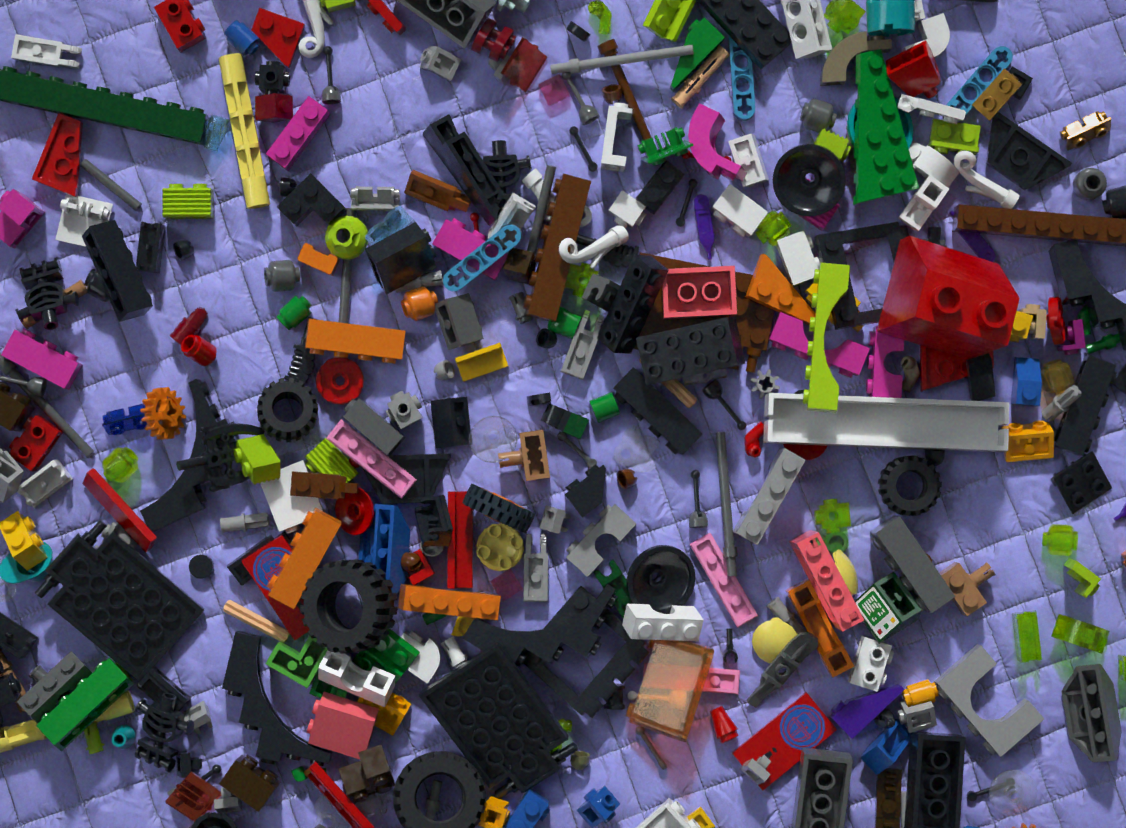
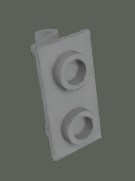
(365, 199)

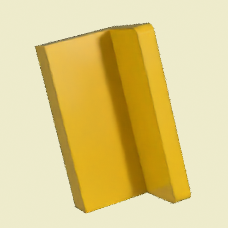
(481, 362)

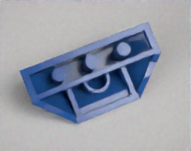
(386, 543)

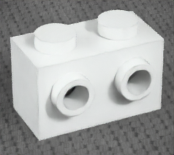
(870, 664)

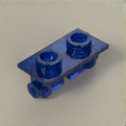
(117, 423)

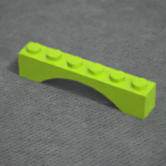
(823, 388)

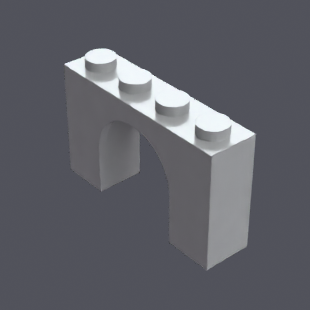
(764, 507)
(957, 685)

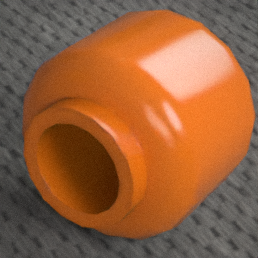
(419, 303)

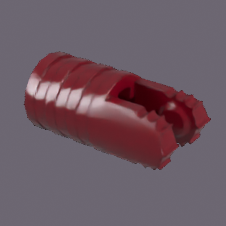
(189, 325)

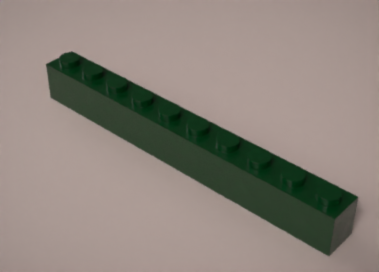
(102, 106)

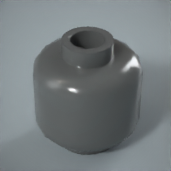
(817, 115)
(1084, 189)
(281, 275)

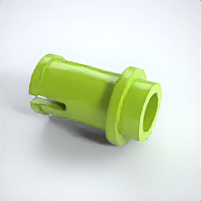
(93, 739)

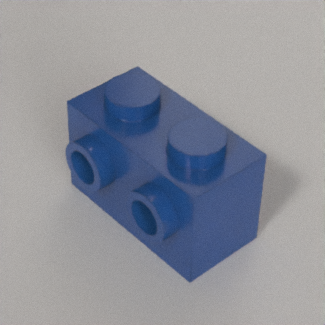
(528, 811)

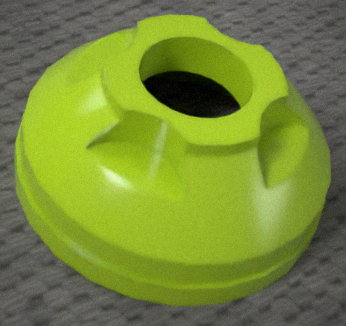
(355, 245)

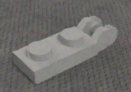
(581, 348)
(535, 572)

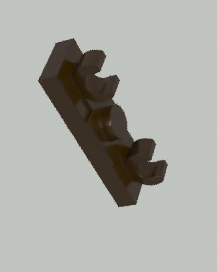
(888, 798)

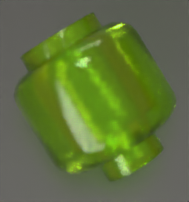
(773, 228)
(120, 464)
(1060, 540)

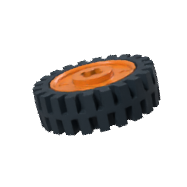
(498, 508)

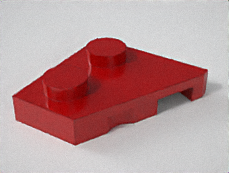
(278, 34)

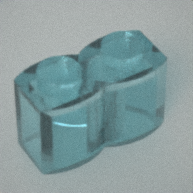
(394, 221)

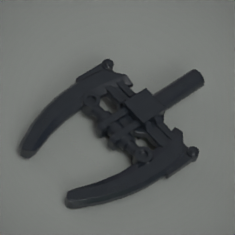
(214, 457)

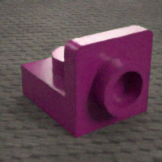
(1075, 334)

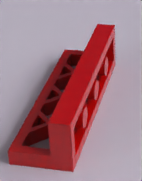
(461, 542)

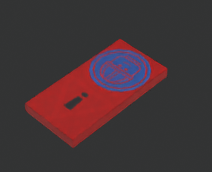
(261, 567)
(784, 736)

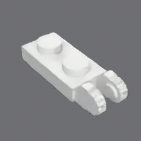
(43, 51)

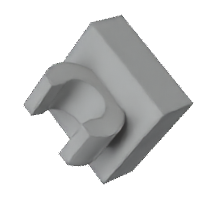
(498, 66)
(553, 519)
(199, 715)
(756, 769)
(228, 803)

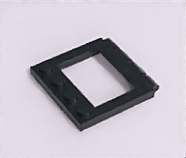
(831, 251)
(603, 683)

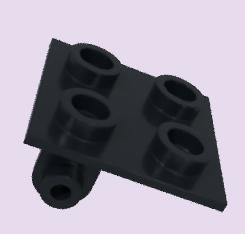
(1081, 482)

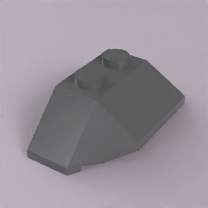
(1092, 713)

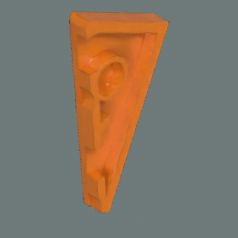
(776, 292)

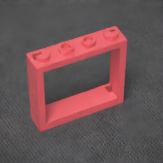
(826, 580)

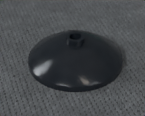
(807, 196)
(670, 587)

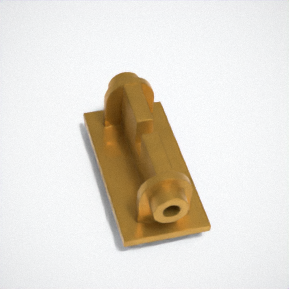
(997, 94)
(1096, 126)

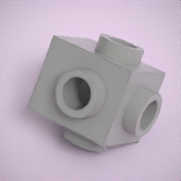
(409, 417)

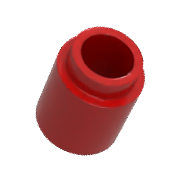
(198, 350)

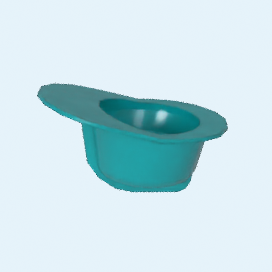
(14, 573)

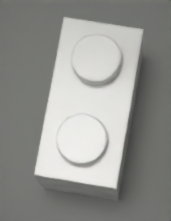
(738, 211)
(798, 257)

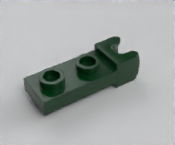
(617, 581)

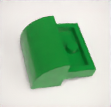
(391, 655)

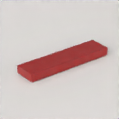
(119, 510)
(337, 797)

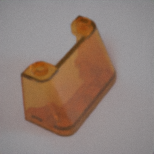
(671, 687)

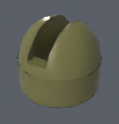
(580, 760)

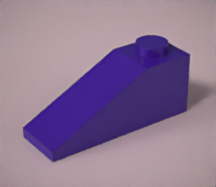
(860, 710)

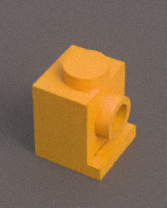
(495, 813)

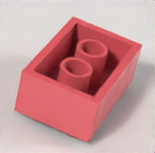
(699, 292)

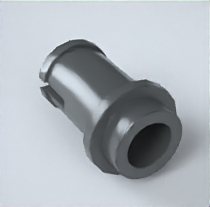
(517, 302)

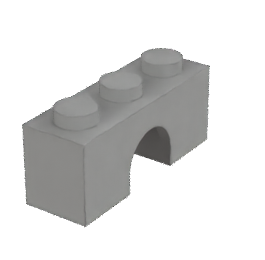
(613, 522)

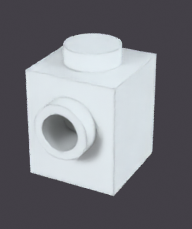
(627, 210)

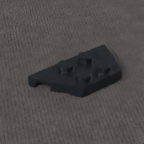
(1020, 154)
(423, 467)

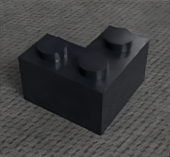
(311, 196)

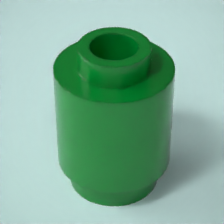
(294, 312)

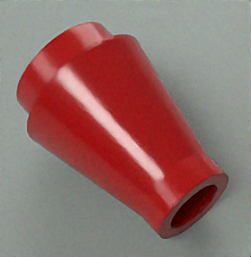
(723, 725)

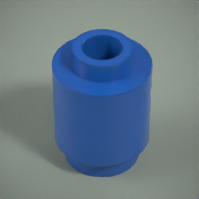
(242, 38)

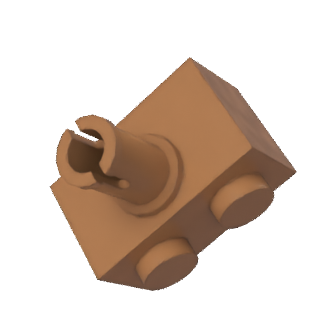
(531, 456)
(966, 587)

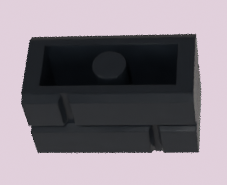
(660, 187)

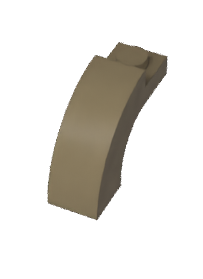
(836, 63)

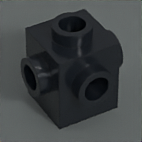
(281, 80)

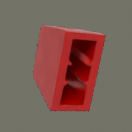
(915, 71)

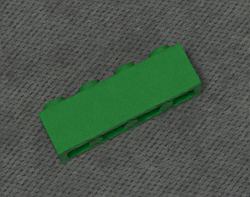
(84, 704)

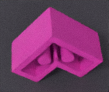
(17, 217)

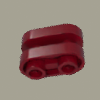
(499, 48)

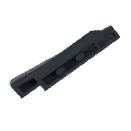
(465, 166)

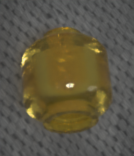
(1056, 376)

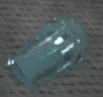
(215, 132)

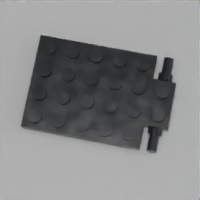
(119, 600)
(498, 722)

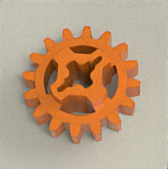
(163, 413)

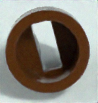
(612, 93)
(626, 478)
(410, 562)

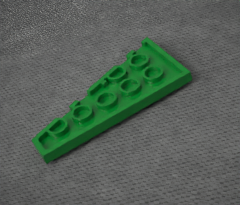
(879, 138)

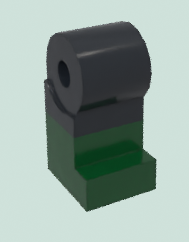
(564, 420)

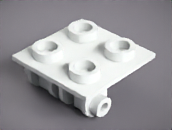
(78, 216)

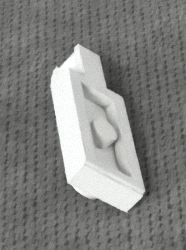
(929, 109)

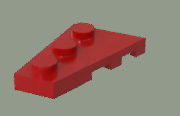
(61, 156)
(941, 368)

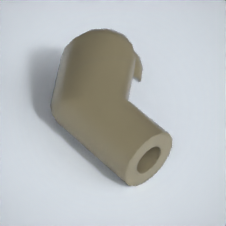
(911, 373)

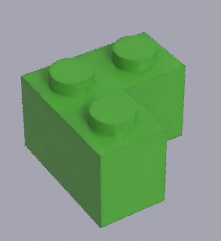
(298, 665)

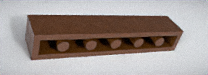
(552, 270)

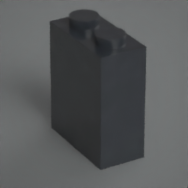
(401, 257)

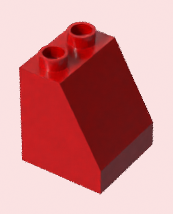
(948, 300)

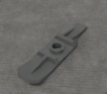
(788, 658)

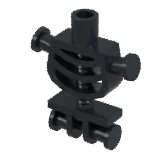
(499, 156)
(45, 297)
(156, 724)

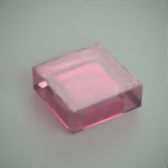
(554, 90)
(506, 584)

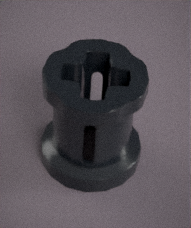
(616, 700)

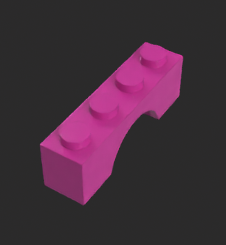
(789, 334)

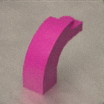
(703, 133)

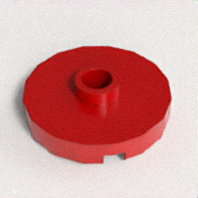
(1055, 320)
(327, 377)

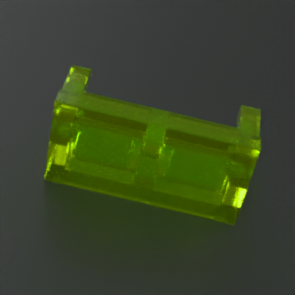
(1026, 636)

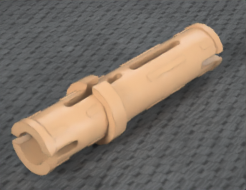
(719, 57)

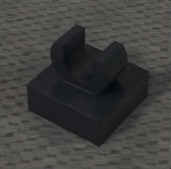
(186, 763)

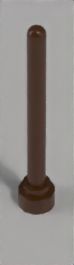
(610, 48)

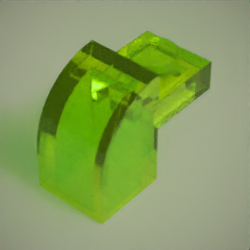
(1080, 633)

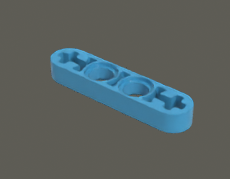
(737, 74)
(976, 83)
(480, 255)

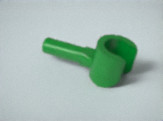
(298, 773)

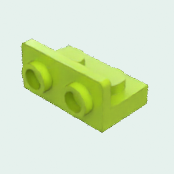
(668, 18)
(954, 137)
(1087, 579)

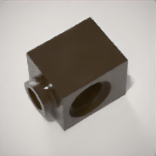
(519, 265)

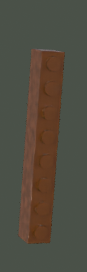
(1039, 225)

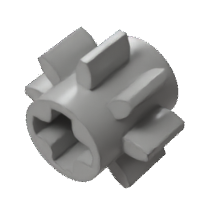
(771, 380)

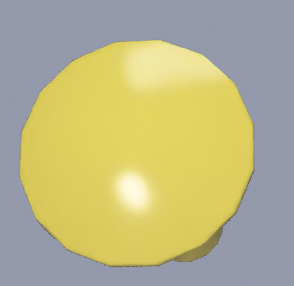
(499, 547)
(847, 571)
(771, 638)

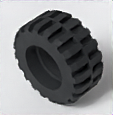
(321, 611)
(439, 764)

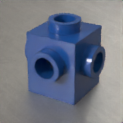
(598, 807)

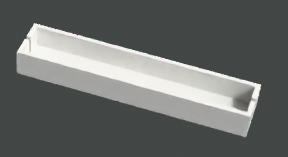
(889, 423)

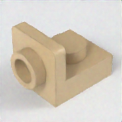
(1038, 323)

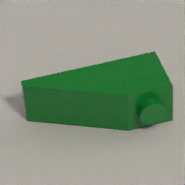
(705, 40)

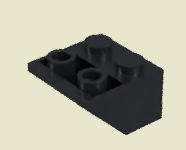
(589, 492)

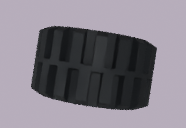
(291, 390)
(930, 482)

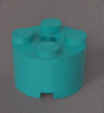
(890, 17)

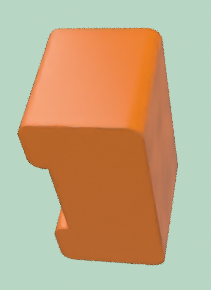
(317, 260)

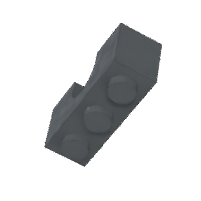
(59, 679)

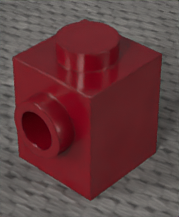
(273, 107)

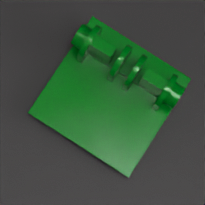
(677, 146)

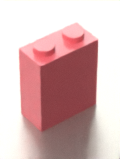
(342, 725)

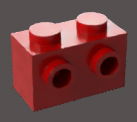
(180, 23)
(35, 442)

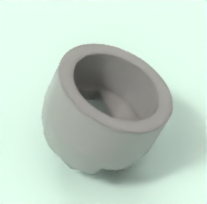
(444, 370)

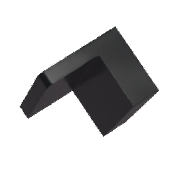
(450, 422)

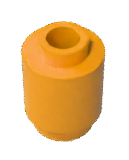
(920, 693)

